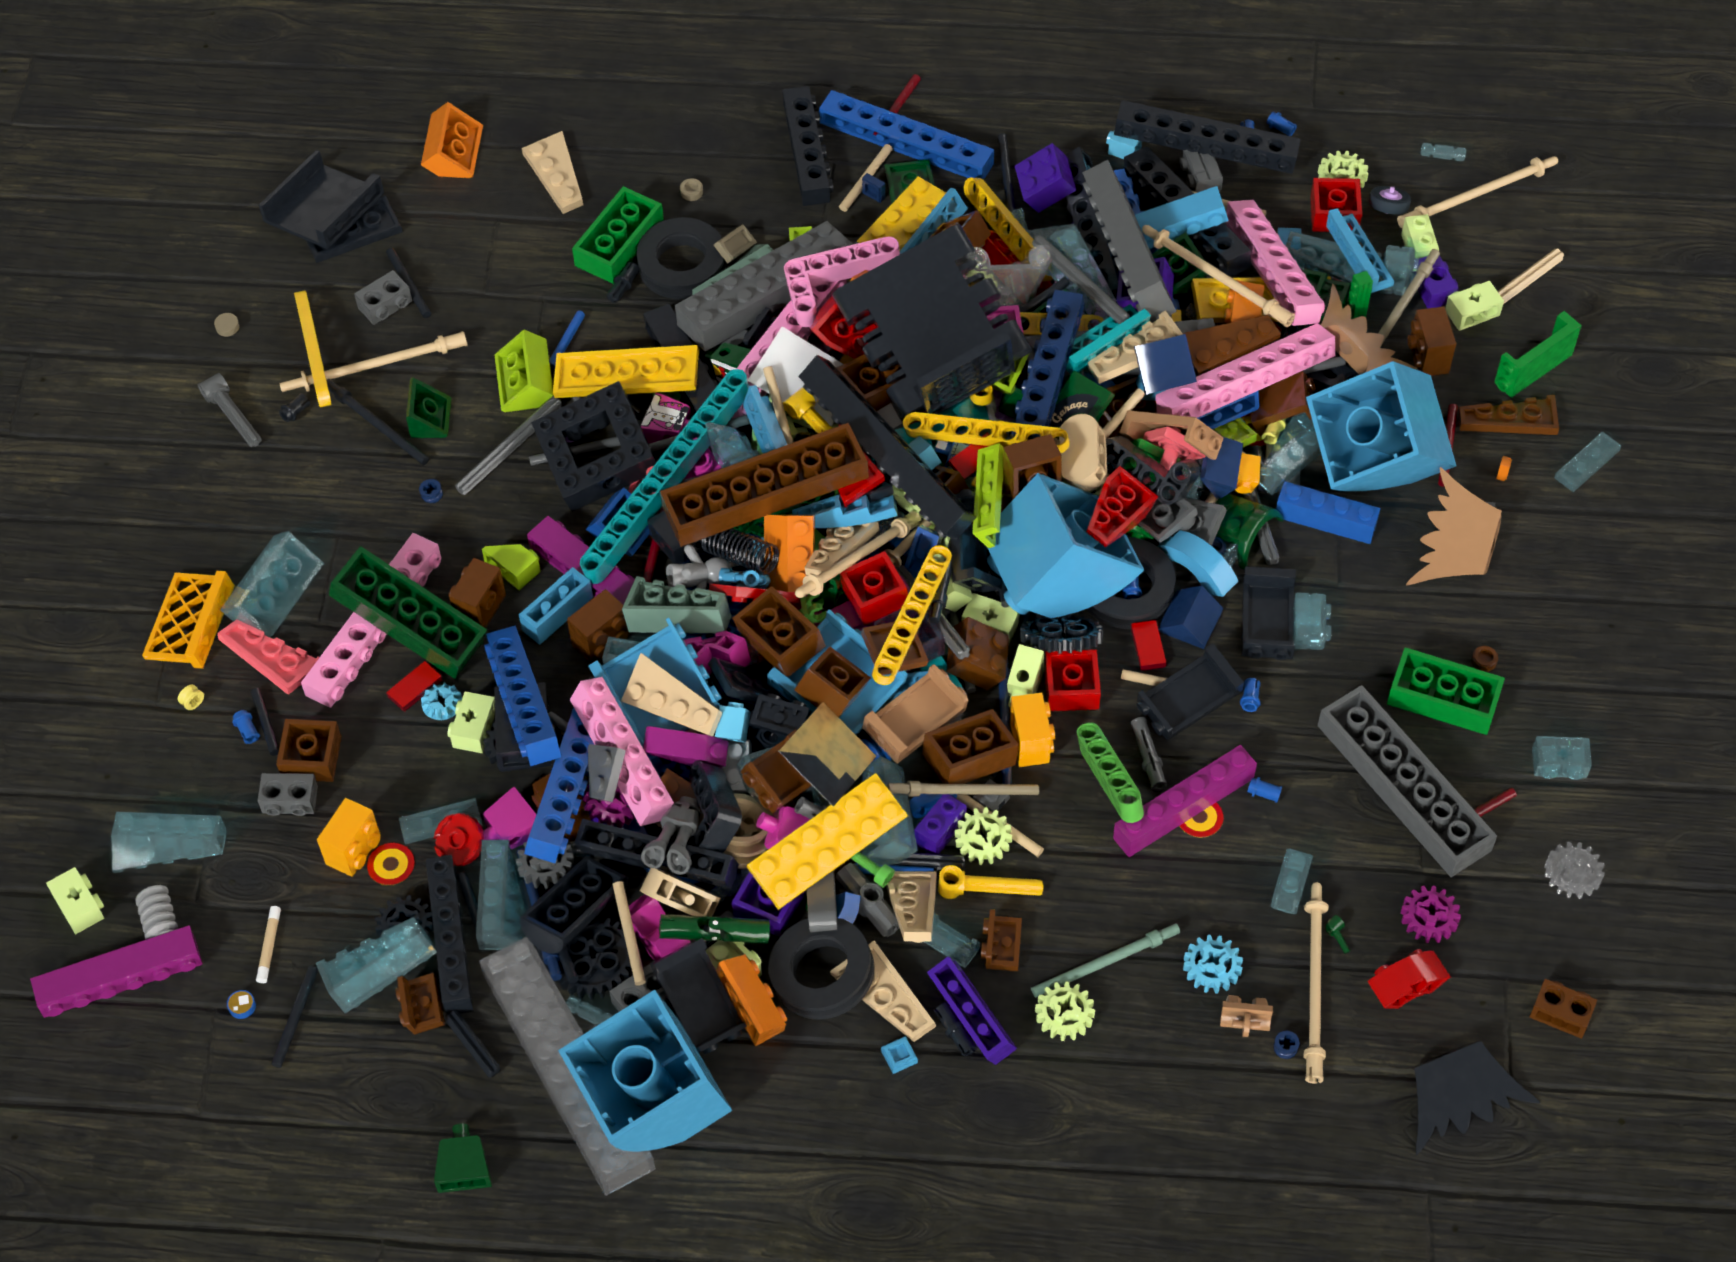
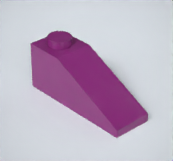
(685, 746)

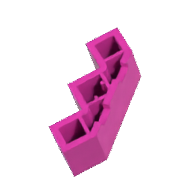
(723, 646)
(645, 918)

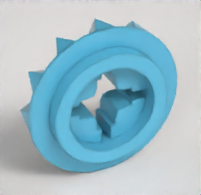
(435, 709)

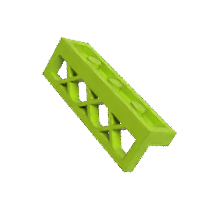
(988, 494)

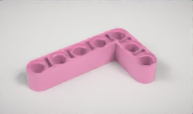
(831, 267)

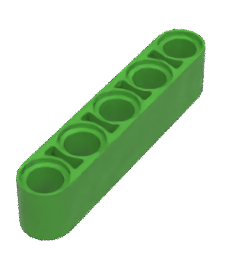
(1110, 772)

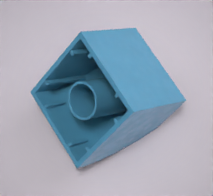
(1381, 429)
(1051, 558)
(644, 1078)

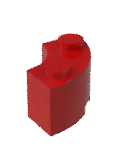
(1408, 978)

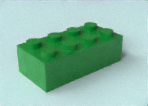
(616, 234)
(1445, 691)

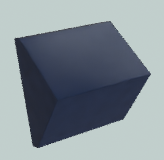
(1222, 474)
(1191, 616)

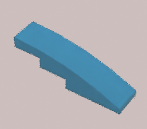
(831, 511)

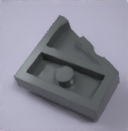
(604, 771)

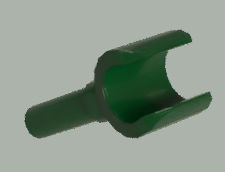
(1333, 928)

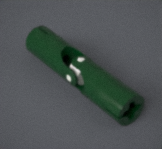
(723, 929)

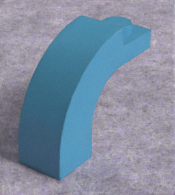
(1202, 560)

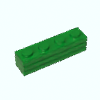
(1360, 294)

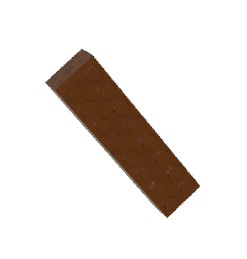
(764, 484)

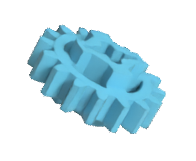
(1212, 964)

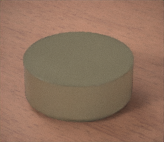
(691, 189)
(226, 324)

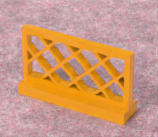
(206, 619)

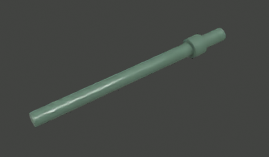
(1152, 939)

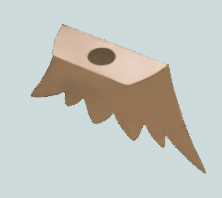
(1352, 342)
(1464, 537)

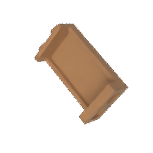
(1195, 431)
(918, 710)

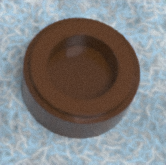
(1484, 658)

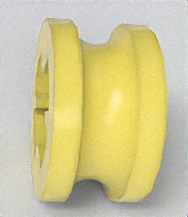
(190, 697)

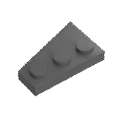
(1207, 520)

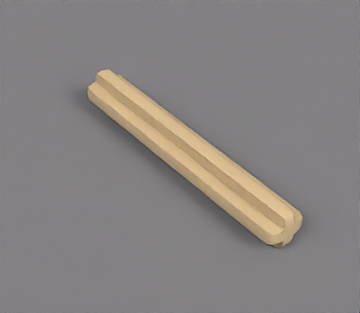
(1531, 274)

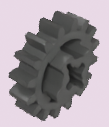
(544, 871)

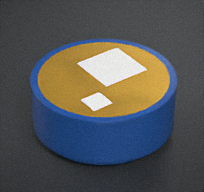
(241, 1004)

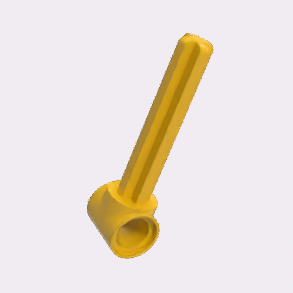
(801, 406)
(984, 884)

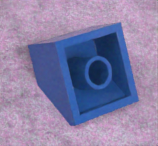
(608, 512)

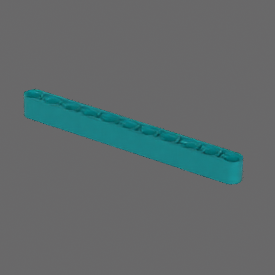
(656, 481)

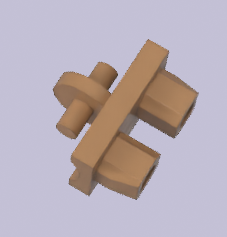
(1246, 1016)

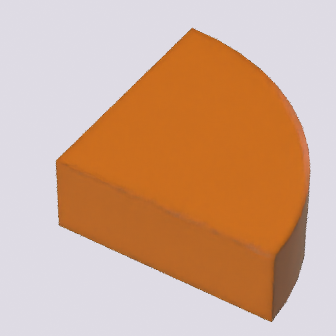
(1504, 468)

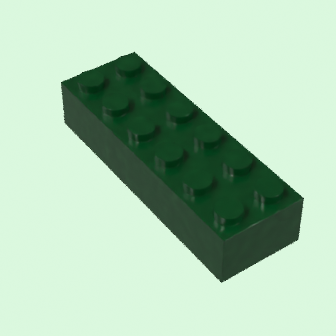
(407, 612)

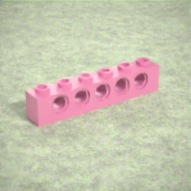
(610, 728)

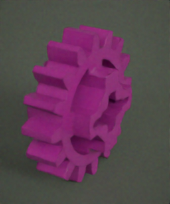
(609, 812)
(1444, 914)

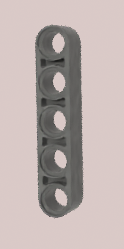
(822, 905)

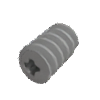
(155, 911)

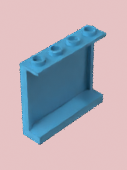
(850, 645)
(670, 653)

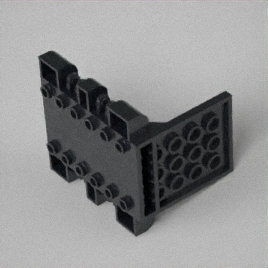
(933, 324)

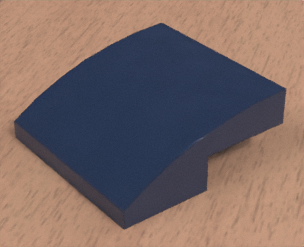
(1165, 364)

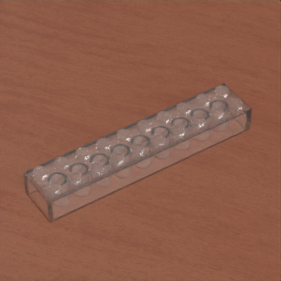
(543, 1028)

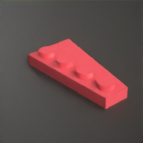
(269, 656)

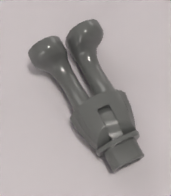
(682, 823)

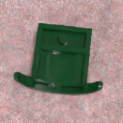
(1243, 523)

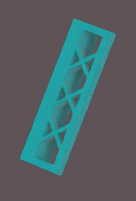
(1114, 337)

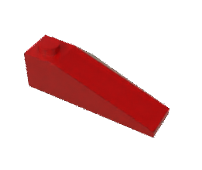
(835, 332)
(1119, 507)

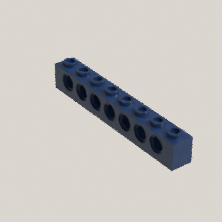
(1071, 308)

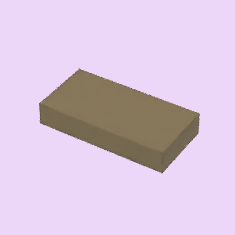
(735, 243)

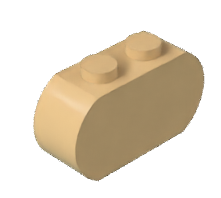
(1086, 458)
(679, 893)

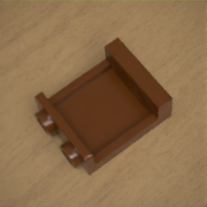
(1283, 401)
(774, 778)

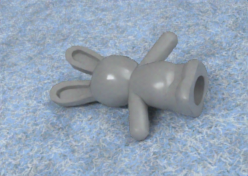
(697, 572)

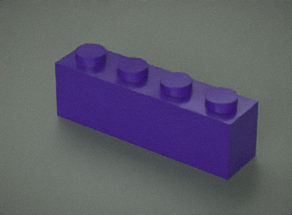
(972, 1010)

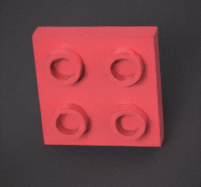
(1173, 443)

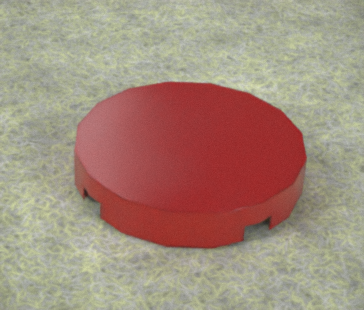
(460, 837)

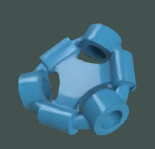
(759, 581)

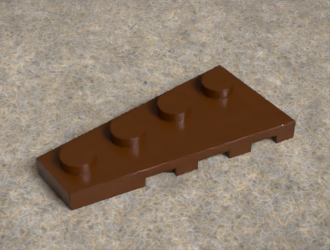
(1227, 342)
(1509, 417)

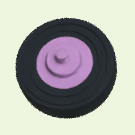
(1389, 200)

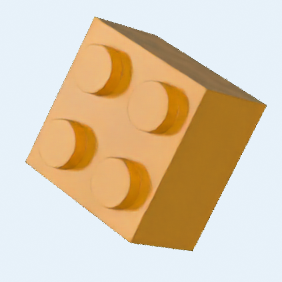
(1032, 729)
(349, 837)

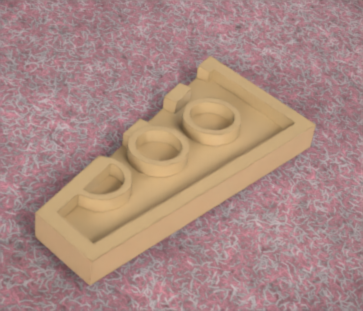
(555, 170)
(1123, 358)
(838, 545)
(663, 695)
(914, 903)
(893, 997)

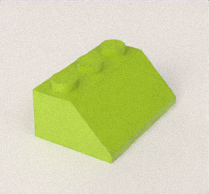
(524, 373)

